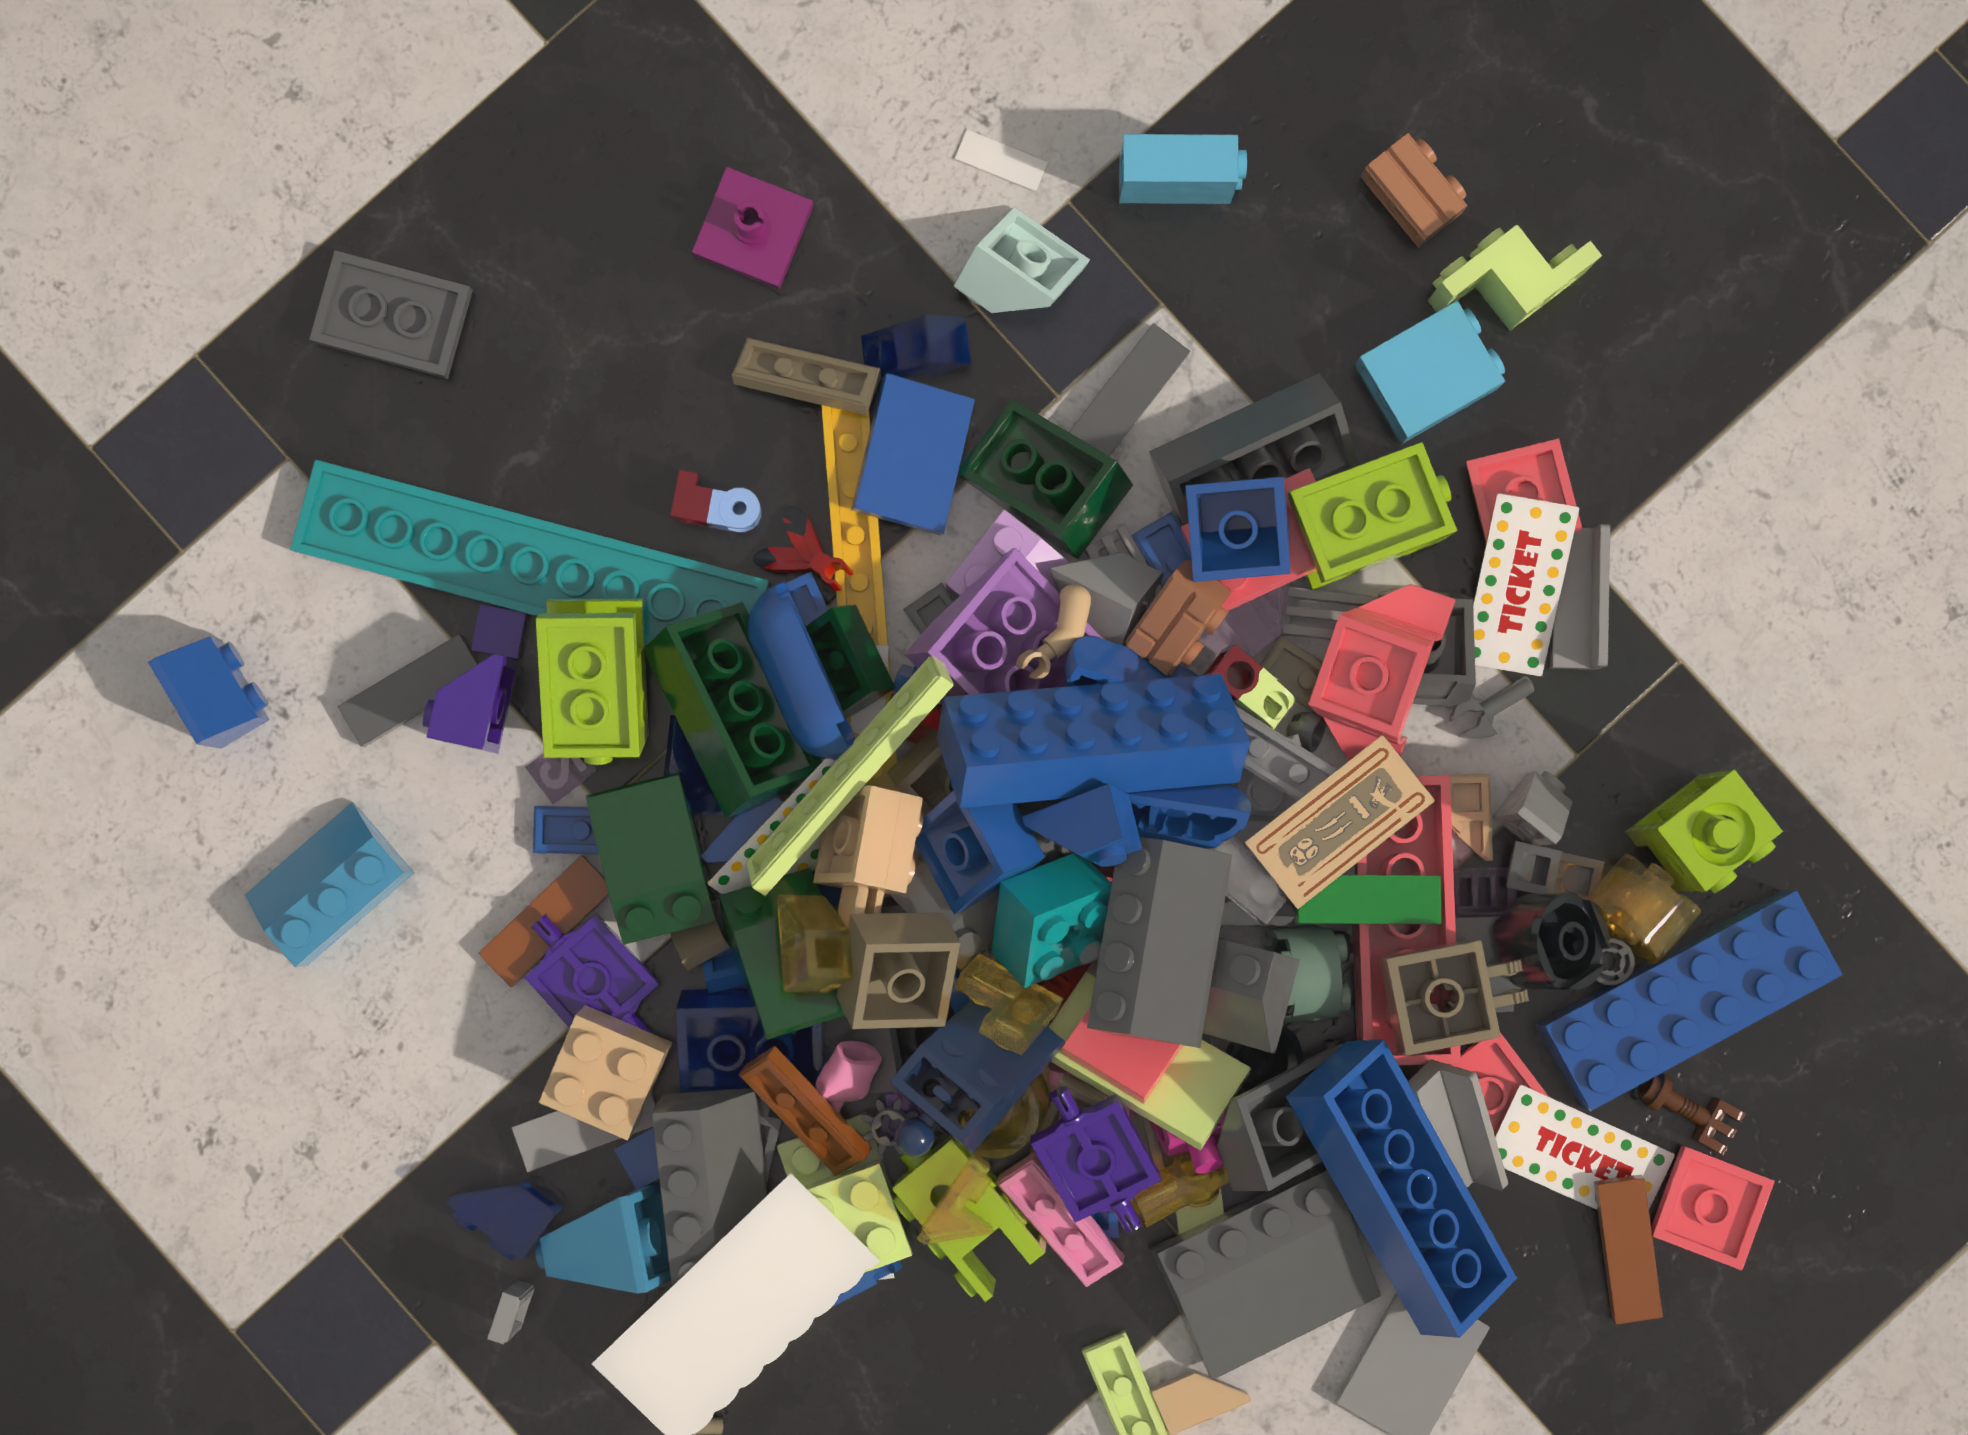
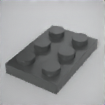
(391, 314)

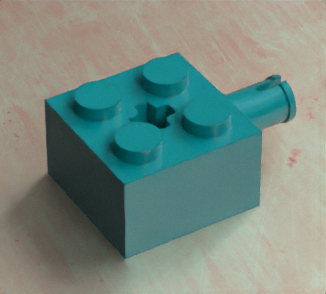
(1050, 919)

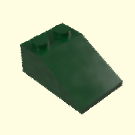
(1046, 477)
(651, 858)
(754, 937)

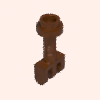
(1659, 1092)

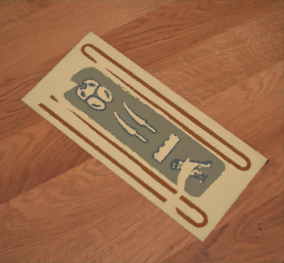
(1340, 821)

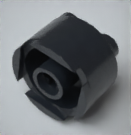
(1555, 939)

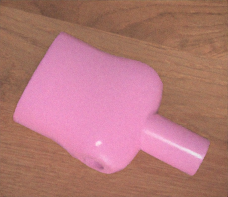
(848, 1073)

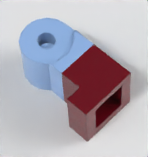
(730, 510)

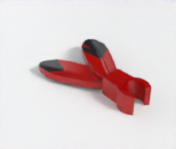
(805, 556)

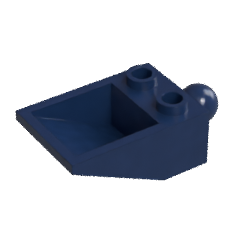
(973, 1079)

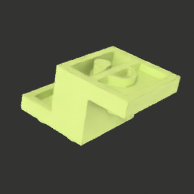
(1512, 275)
(856, 1197)

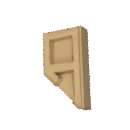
(1472, 812)
(1194, 1400)

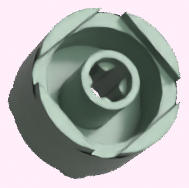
(1318, 980)

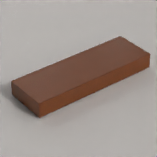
(564, 901)
(805, 1111)
(1628, 1249)

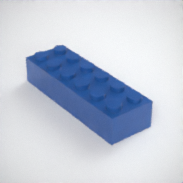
(1091, 736)
(1688, 999)
(1402, 1188)

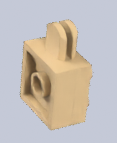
(870, 849)

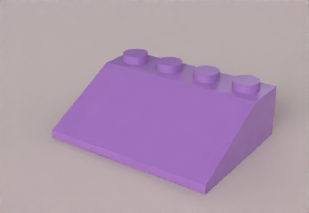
(992, 626)

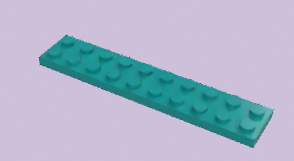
(499, 553)

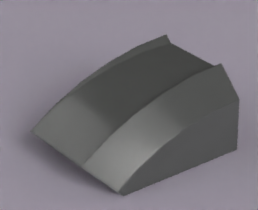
(1451, 663)

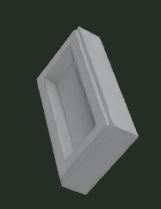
(511, 1311)

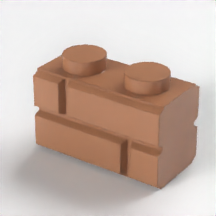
(1415, 189)
(1177, 619)

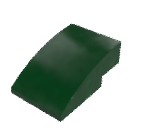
(850, 658)

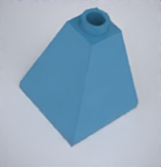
(612, 1246)

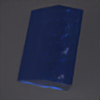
(723, 1034)

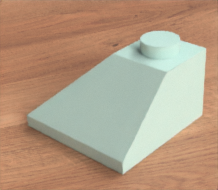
(1019, 266)

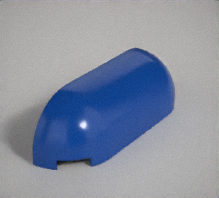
(1102, 661)
(797, 675)
(1191, 814)

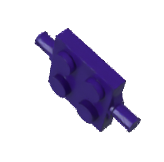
(590, 970)
(1095, 1158)

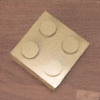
(605, 1072)

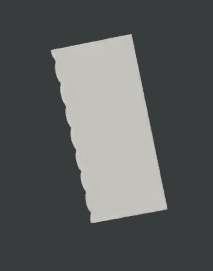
(735, 1310)

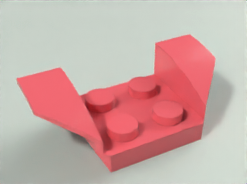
(1378, 666)

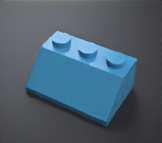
(327, 886)

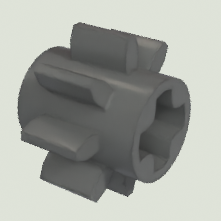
(894, 1113)

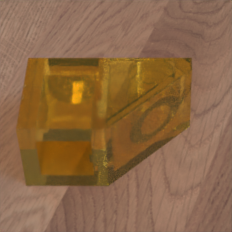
(812, 944)

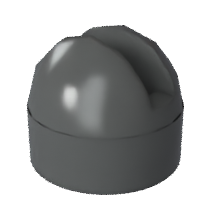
(1309, 728)

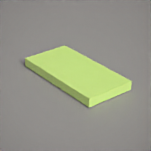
(1189, 1094)

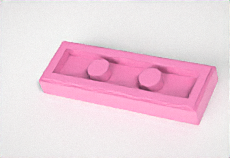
(1079, 1244)

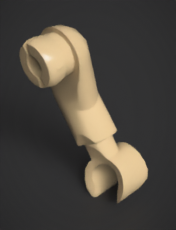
(1071, 625)

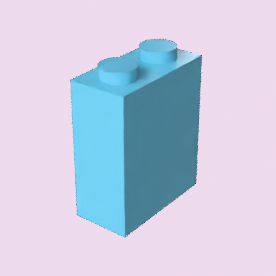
(1180, 168)
(1431, 371)

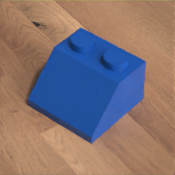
(1238, 529)
(211, 691)
(975, 849)

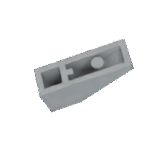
(1536, 809)

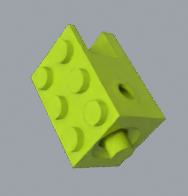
(1372, 514)
(592, 679)
(1707, 831)
(924, 1185)

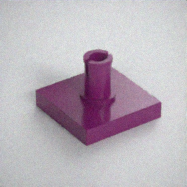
(753, 228)

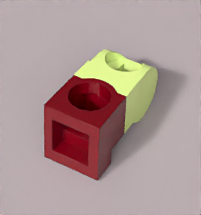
(1252, 686)

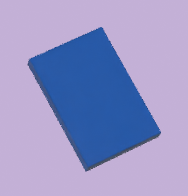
(913, 454)

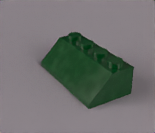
(728, 709)

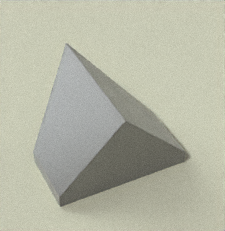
(1118, 591)

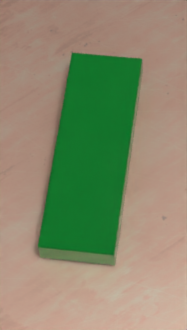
(1375, 901)

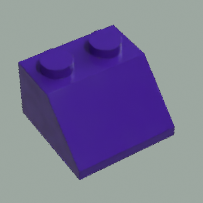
(473, 706)

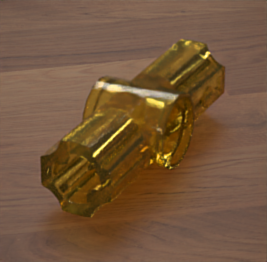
(1178, 1188)

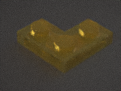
(1016, 1011)

